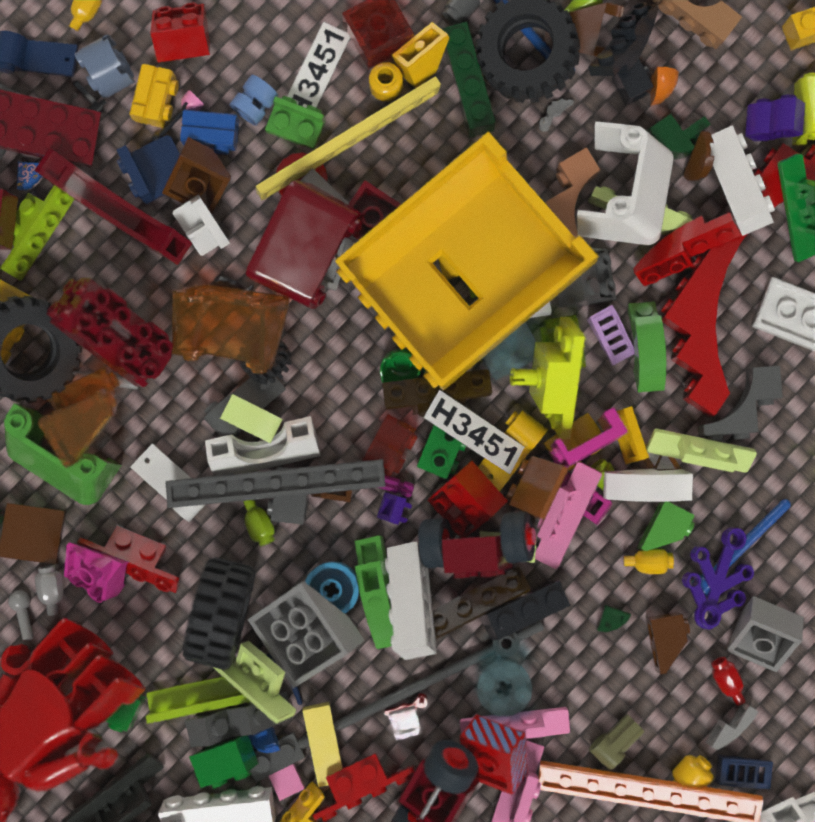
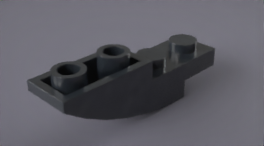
(628, 41)

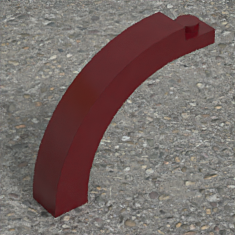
(112, 208)

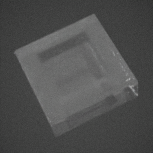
(405, 722)

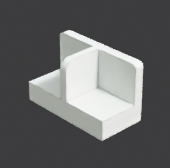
(200, 226)

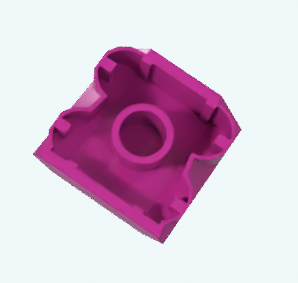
(94, 571)

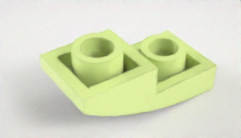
(251, 418)

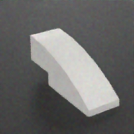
(648, 485)

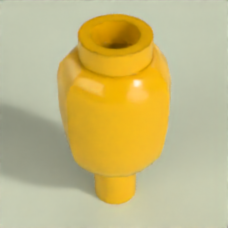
(83, 12)
(651, 561)

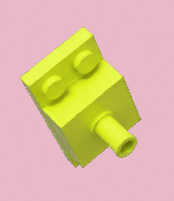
(555, 376)

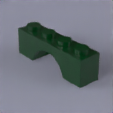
(469, 81)

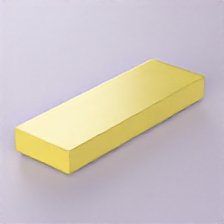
(322, 741)

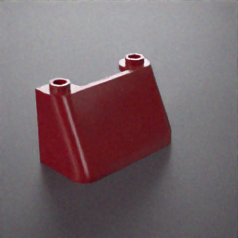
(302, 242)

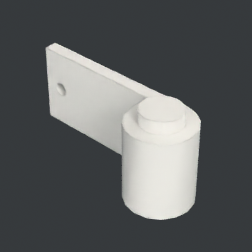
(159, 469)

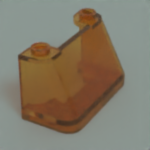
(228, 324)
(80, 414)

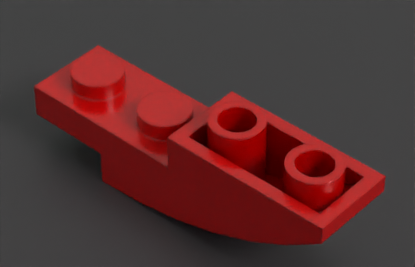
(675, 250)

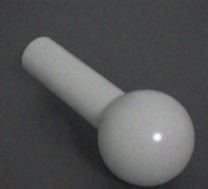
(19, 602)

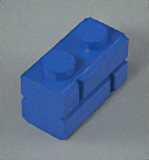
(211, 129)

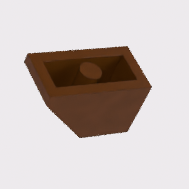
(667, 638)

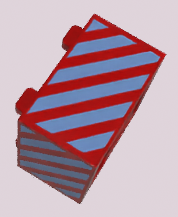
(498, 751)

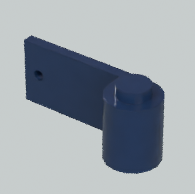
(34, 56)

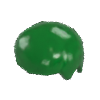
(397, 366)

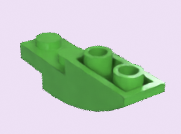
(373, 588)

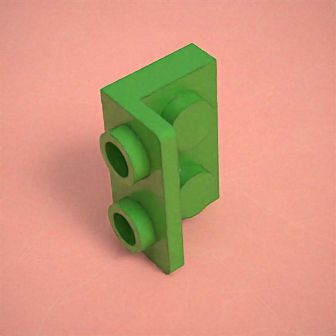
(296, 122)

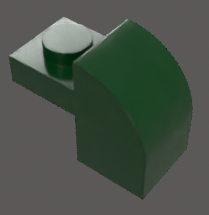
(672, 136)

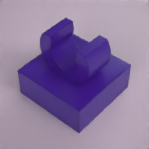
(392, 508)

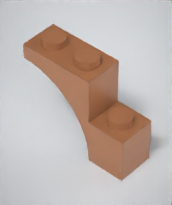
(573, 174)

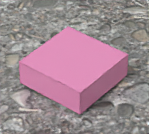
(287, 782)

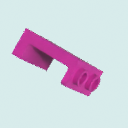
(613, 430)

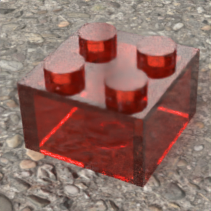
(377, 29)

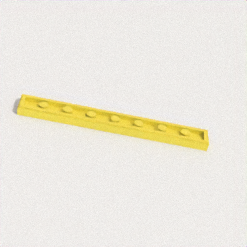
(348, 138)

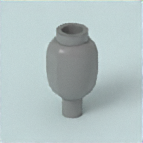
(49, 588)

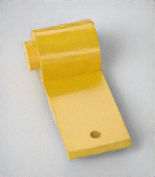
(523, 430)

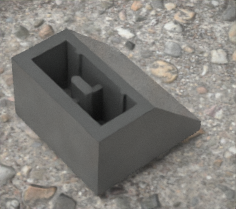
(592, 286)

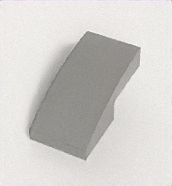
(724, 733)

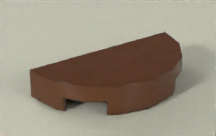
(701, 159)

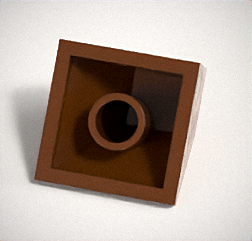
(197, 173)

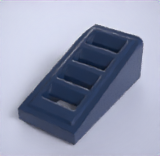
(722, 772)

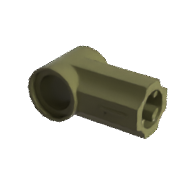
(611, 746)

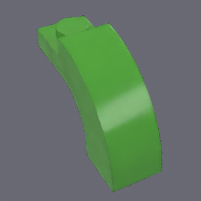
(648, 346)

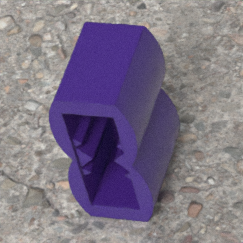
(775, 118)

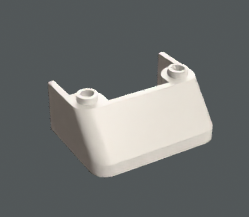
(636, 217)

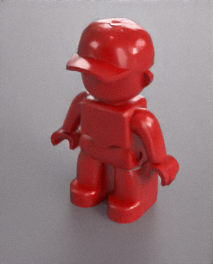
(44, 723)

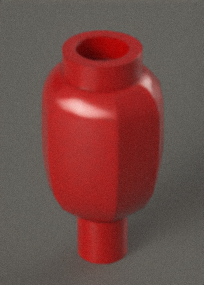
(728, 679)

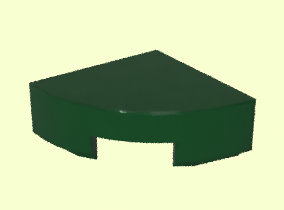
(612, 619)

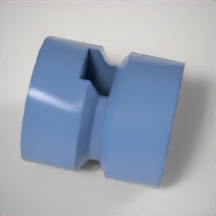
(254, 90)

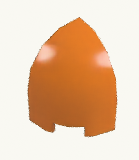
(664, 83)

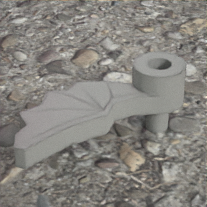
(554, 110)

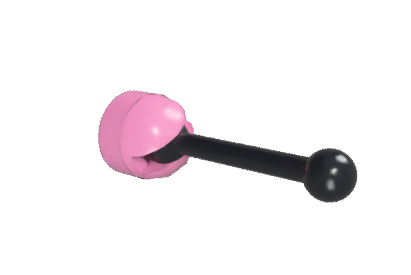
(188, 102)

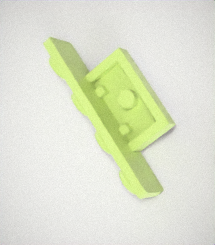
(701, 451)
(259, 681)

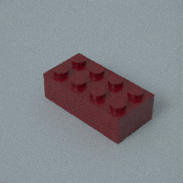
(37, 124)

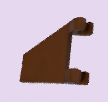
(588, 26)

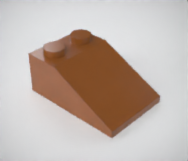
(536, 486)

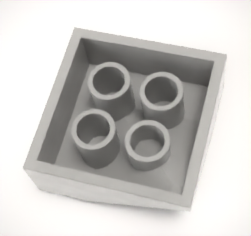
(305, 633)

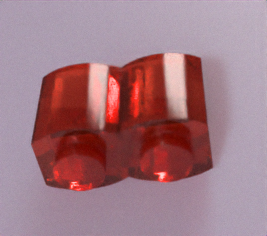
(391, 443)

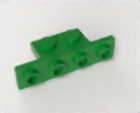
(799, 206)

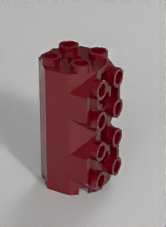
(111, 331)

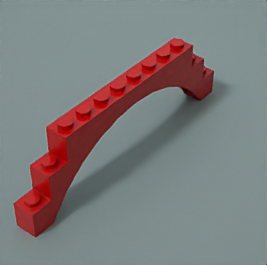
(696, 304)

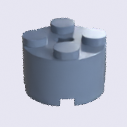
(106, 66)

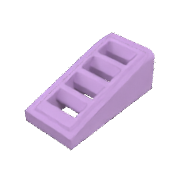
(620, 331)

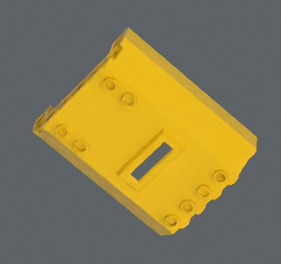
(492, 236)

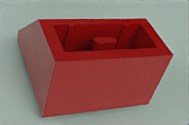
(180, 32)
(467, 500)

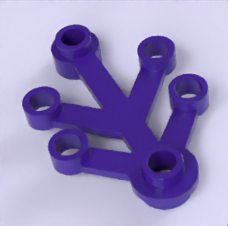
(717, 580)

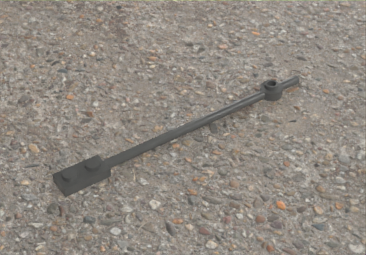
(292, 747)

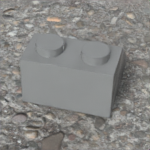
(766, 634)

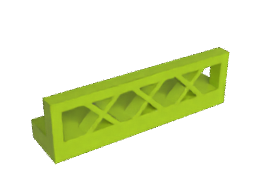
(192, 699)

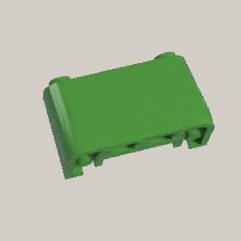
(81, 482)

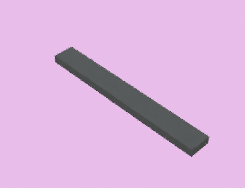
(275, 483)

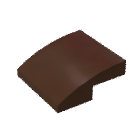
(32, 533)

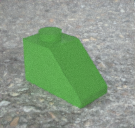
(666, 526)

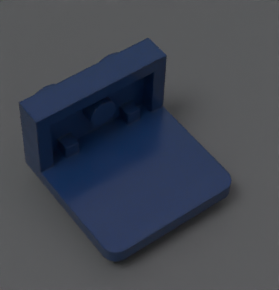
(149, 167)

